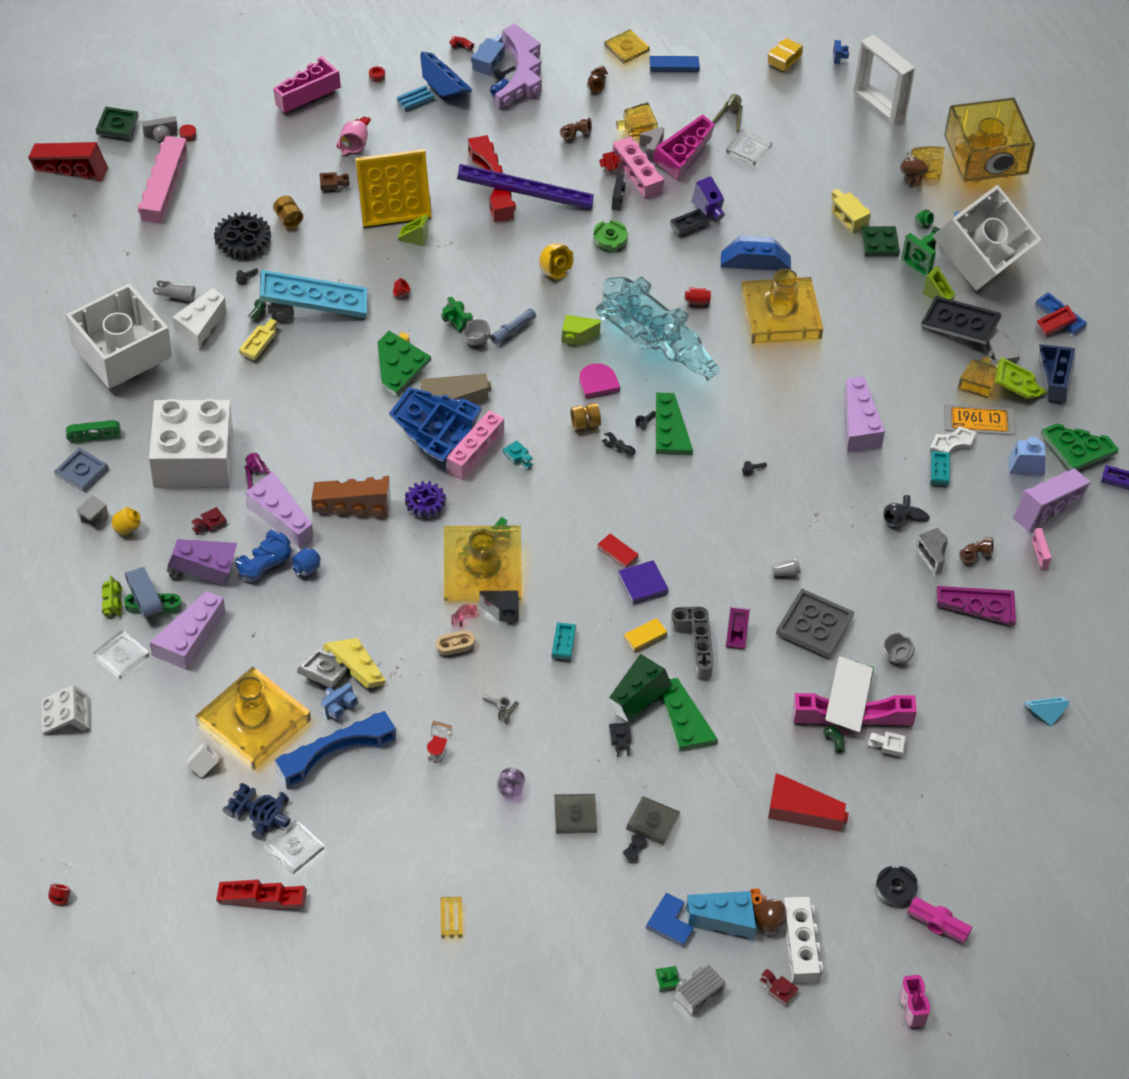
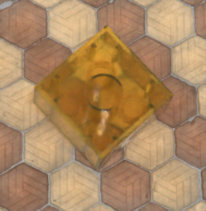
(989, 139)

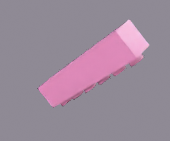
(163, 179)

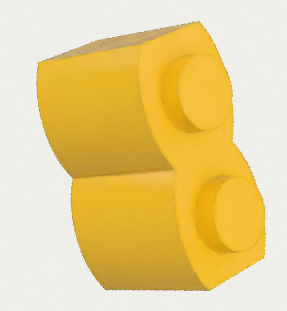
(785, 54)

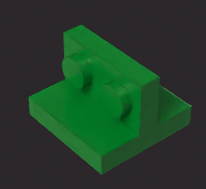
(919, 253)

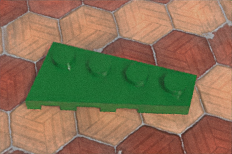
(670, 427)
(685, 719)

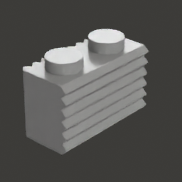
(699, 989)

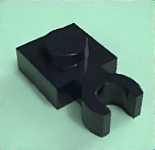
(621, 737)

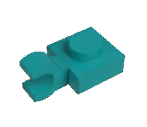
(518, 453)

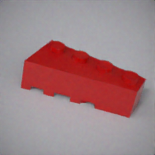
(69, 159)

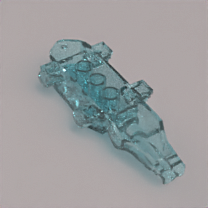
(653, 325)

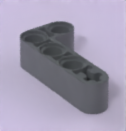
(696, 622)

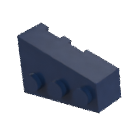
(1057, 370)

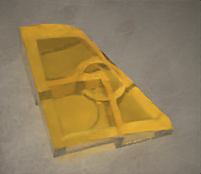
(932, 157)

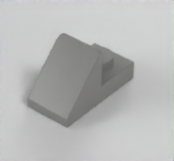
(651, 140)

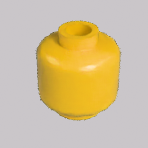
(126, 521)

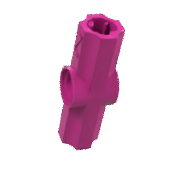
(939, 920)

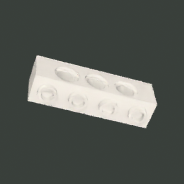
(802, 971)

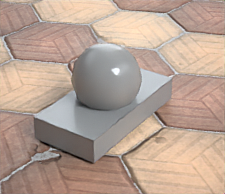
(160, 127)

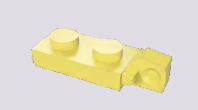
(258, 340)

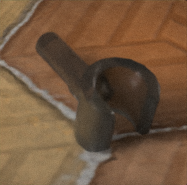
(508, 712)

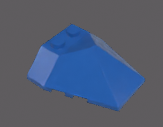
(435, 420)

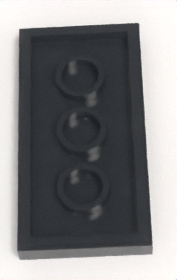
(961, 320)

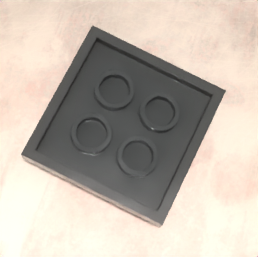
(815, 623)

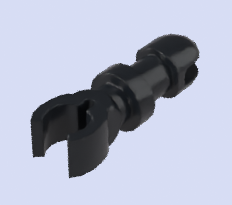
(619, 444)

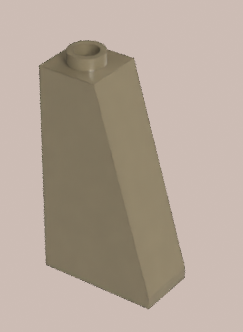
(468, 387)

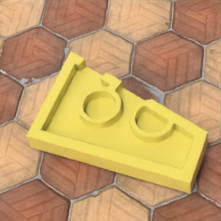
(357, 660)

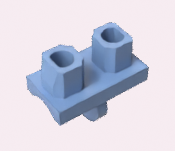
(336, 699)

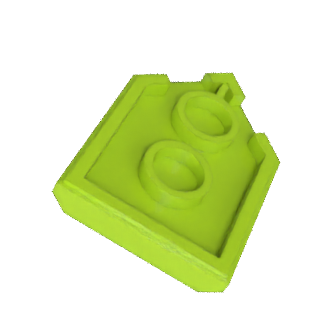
(1017, 379)

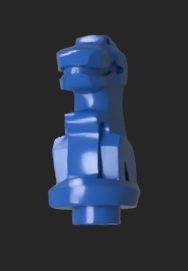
(270, 553)

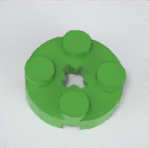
(610, 243)

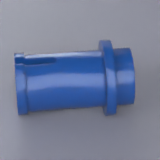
(497, 87)

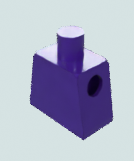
(708, 198)

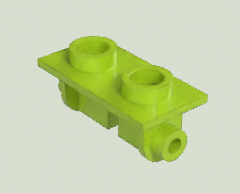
(112, 592)

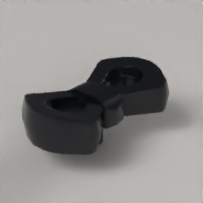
(637, 842)

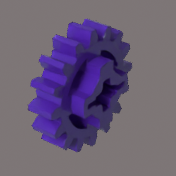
(425, 499)

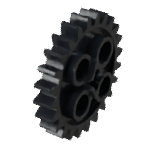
(242, 235)

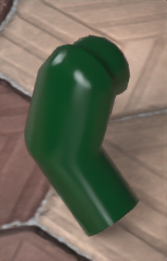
(260, 306)

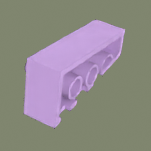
(862, 419)
(1050, 498)
(278, 508)
(189, 631)

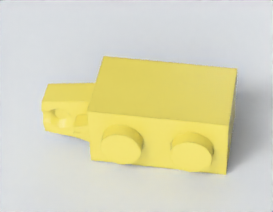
(849, 210)

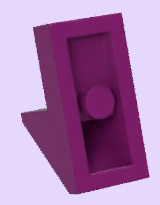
(737, 627)

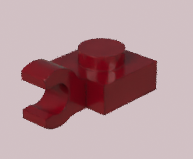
(209, 520)
(780, 989)

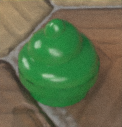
(925, 218)

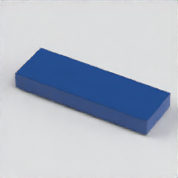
(674, 63)
(1050, 304)

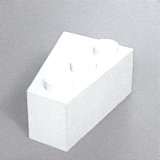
(200, 317)

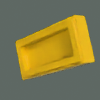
(645, 634)

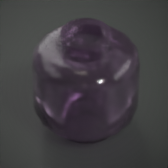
(511, 782)

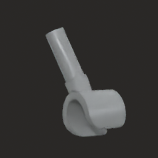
(503, 700)

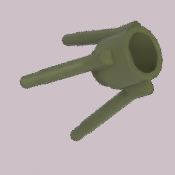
(732, 104)

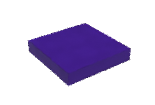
(643, 581)

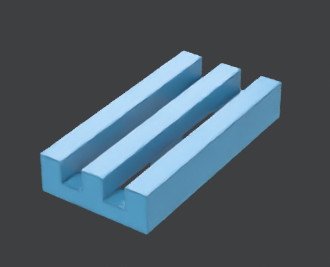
(415, 98)

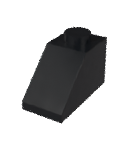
(501, 604)

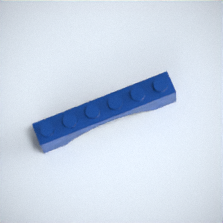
(372, 732)

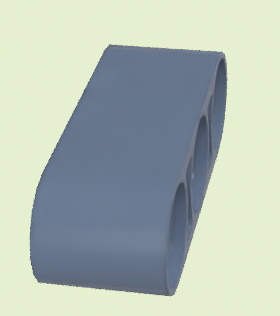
(143, 592)

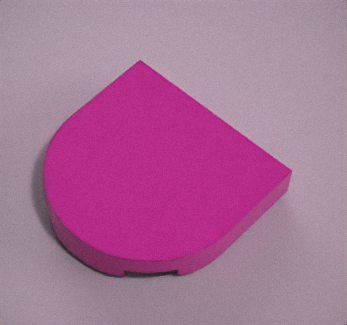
(598, 380)

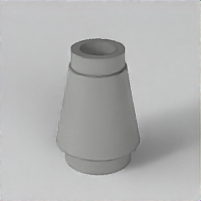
(788, 567)

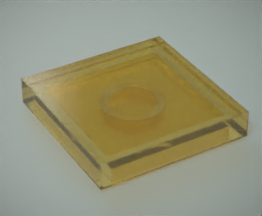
(626, 46)

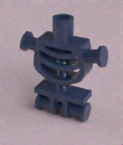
(265, 807)

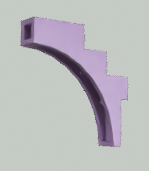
(526, 78)

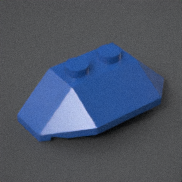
(441, 77)
(755, 253)

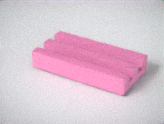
(1041, 548)

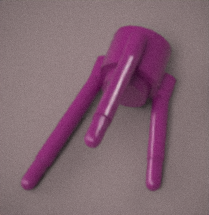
(254, 464)

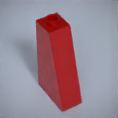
(805, 806)

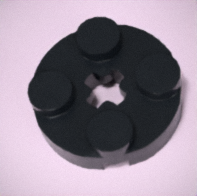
(893, 896)

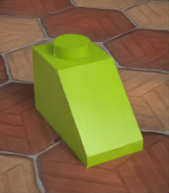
(579, 329)

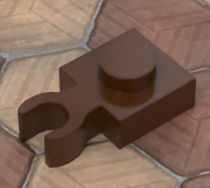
(330, 180)

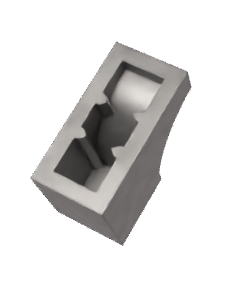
(932, 546)

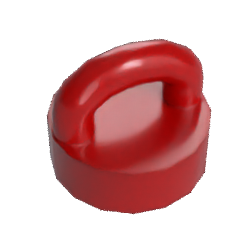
(401, 288)
(59, 891)

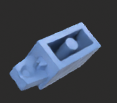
(488, 55)

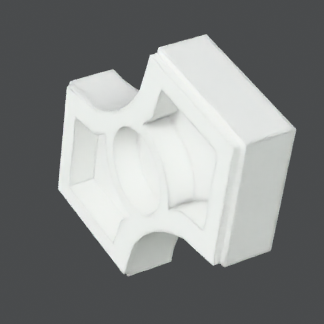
(958, 439)

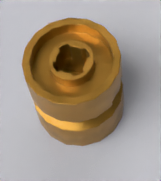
(288, 211)
(579, 418)

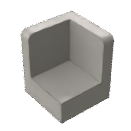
(92, 508)

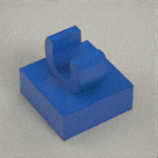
(840, 52)

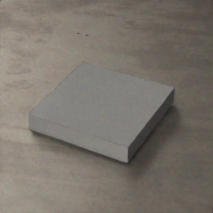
(323, 668)

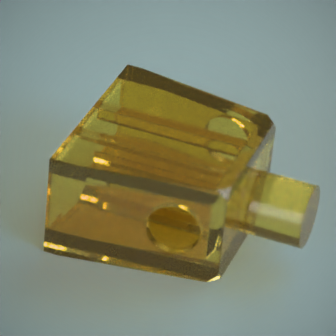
(637, 120)
(978, 378)

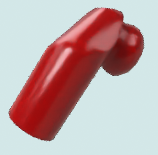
(462, 41)

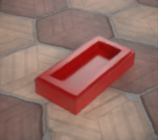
(1056, 320)
(617, 551)

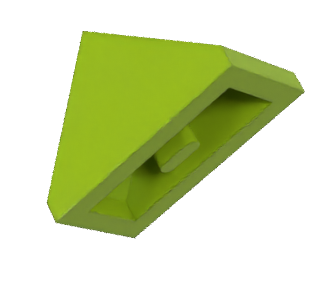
(415, 231)
(937, 285)

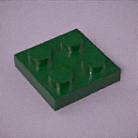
(117, 122)
(880, 241)

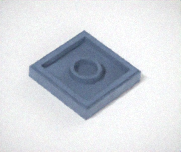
(81, 469)

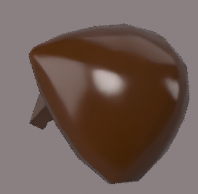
(913, 169)
(770, 915)

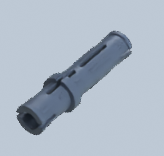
(508, 329)

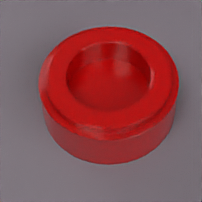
(376, 74)
(188, 132)

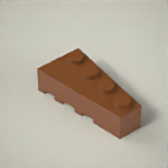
(352, 497)

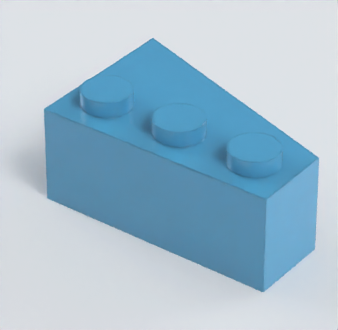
(722, 912)

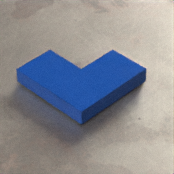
(665, 923)

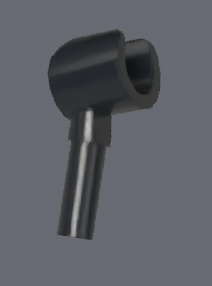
(500, 75)
(242, 276)
(640, 418)
(748, 467)

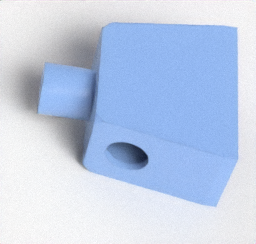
(1028, 457)

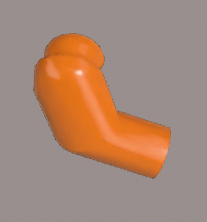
(756, 896)

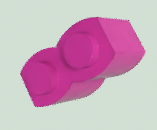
(914, 1000)

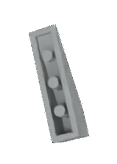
(999, 347)

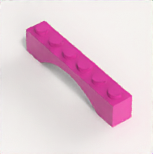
(888, 711)

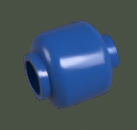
(306, 562)

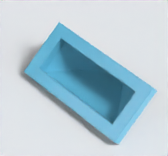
(1048, 709)

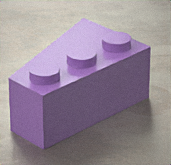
(203, 559)

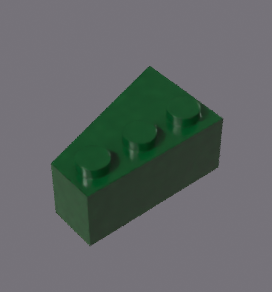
(639, 688)

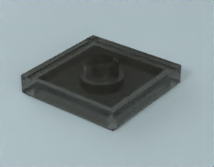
(575, 813)
(653, 820)

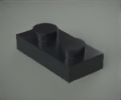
(620, 186)
(689, 221)

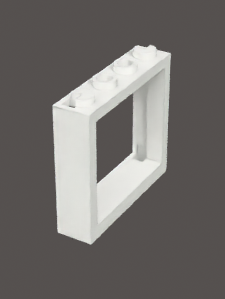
(894, 110)

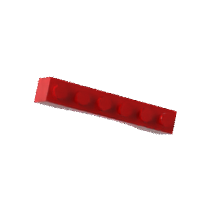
(483, 155)

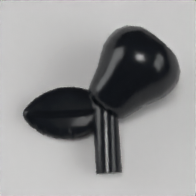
(896, 513)

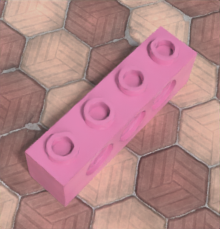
(638, 167)
(475, 445)

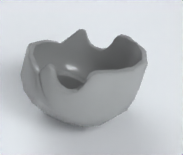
(477, 332)
(898, 648)

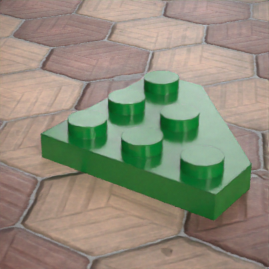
(399, 362)
(1078, 447)

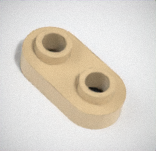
(454, 643)

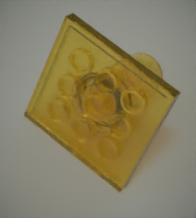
(481, 560)

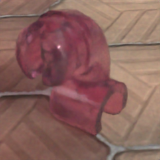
(465, 609)

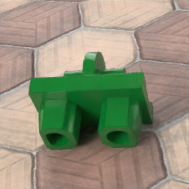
(455, 314)

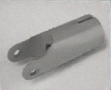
(175, 290)

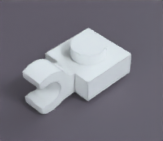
(890, 743)

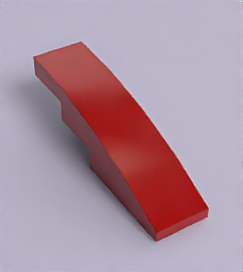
(258, 895)

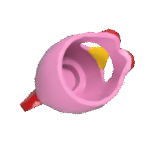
(356, 133)

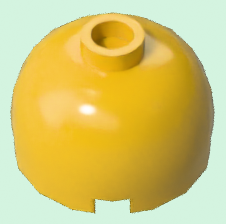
(556, 260)

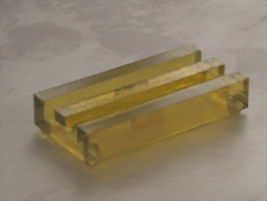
(451, 932)

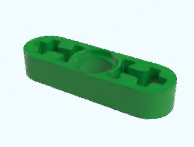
(105, 430)
(168, 598)

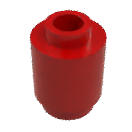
(697, 296)

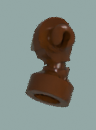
(595, 80)
(569, 131)
(970, 552)

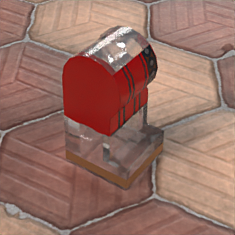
(438, 745)

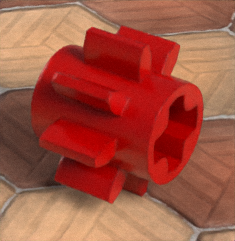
(610, 161)

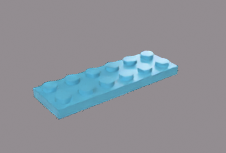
(313, 294)

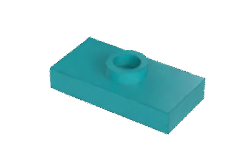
(939, 468)
(563, 641)

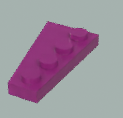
(983, 603)

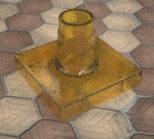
(781, 308)
(253, 718)

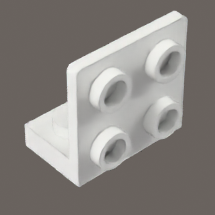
(65, 707)

